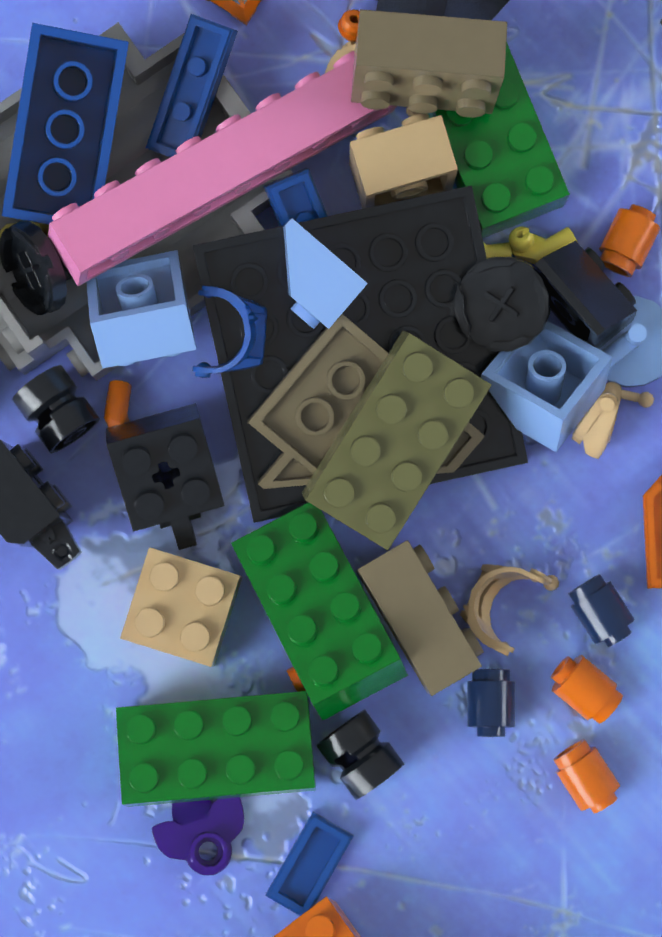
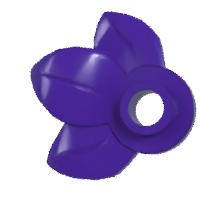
(201, 823)

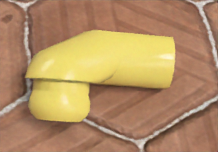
(532, 247)

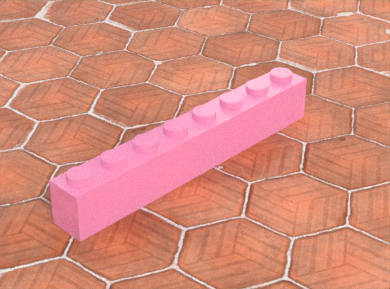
(209, 172)

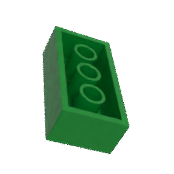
(506, 158)
(319, 610)
(215, 749)

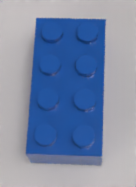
(63, 121)

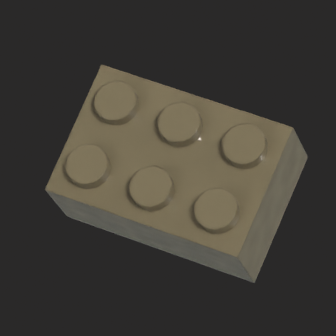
(428, 62)
(421, 617)

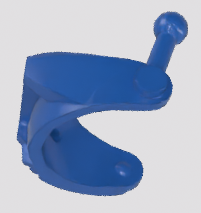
(253, 346)

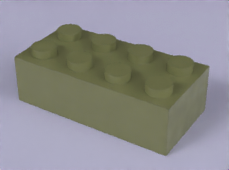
(395, 440)

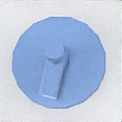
(637, 347)

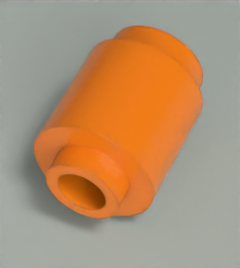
(629, 240)
(585, 688)
(586, 777)

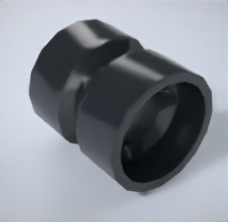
(55, 408)
(360, 754)

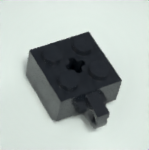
(169, 496)
(32, 510)

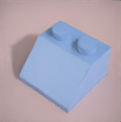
(317, 278)
(140, 310)
(548, 384)

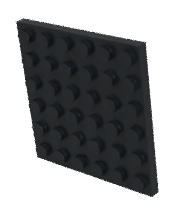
(413, 264)

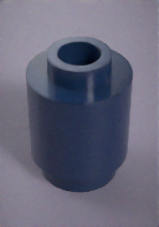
(601, 611)
(491, 702)

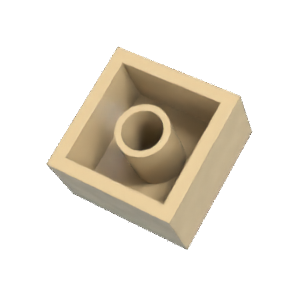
(402, 161)
(181, 607)

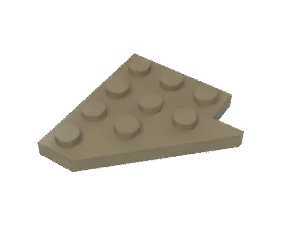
(317, 399)

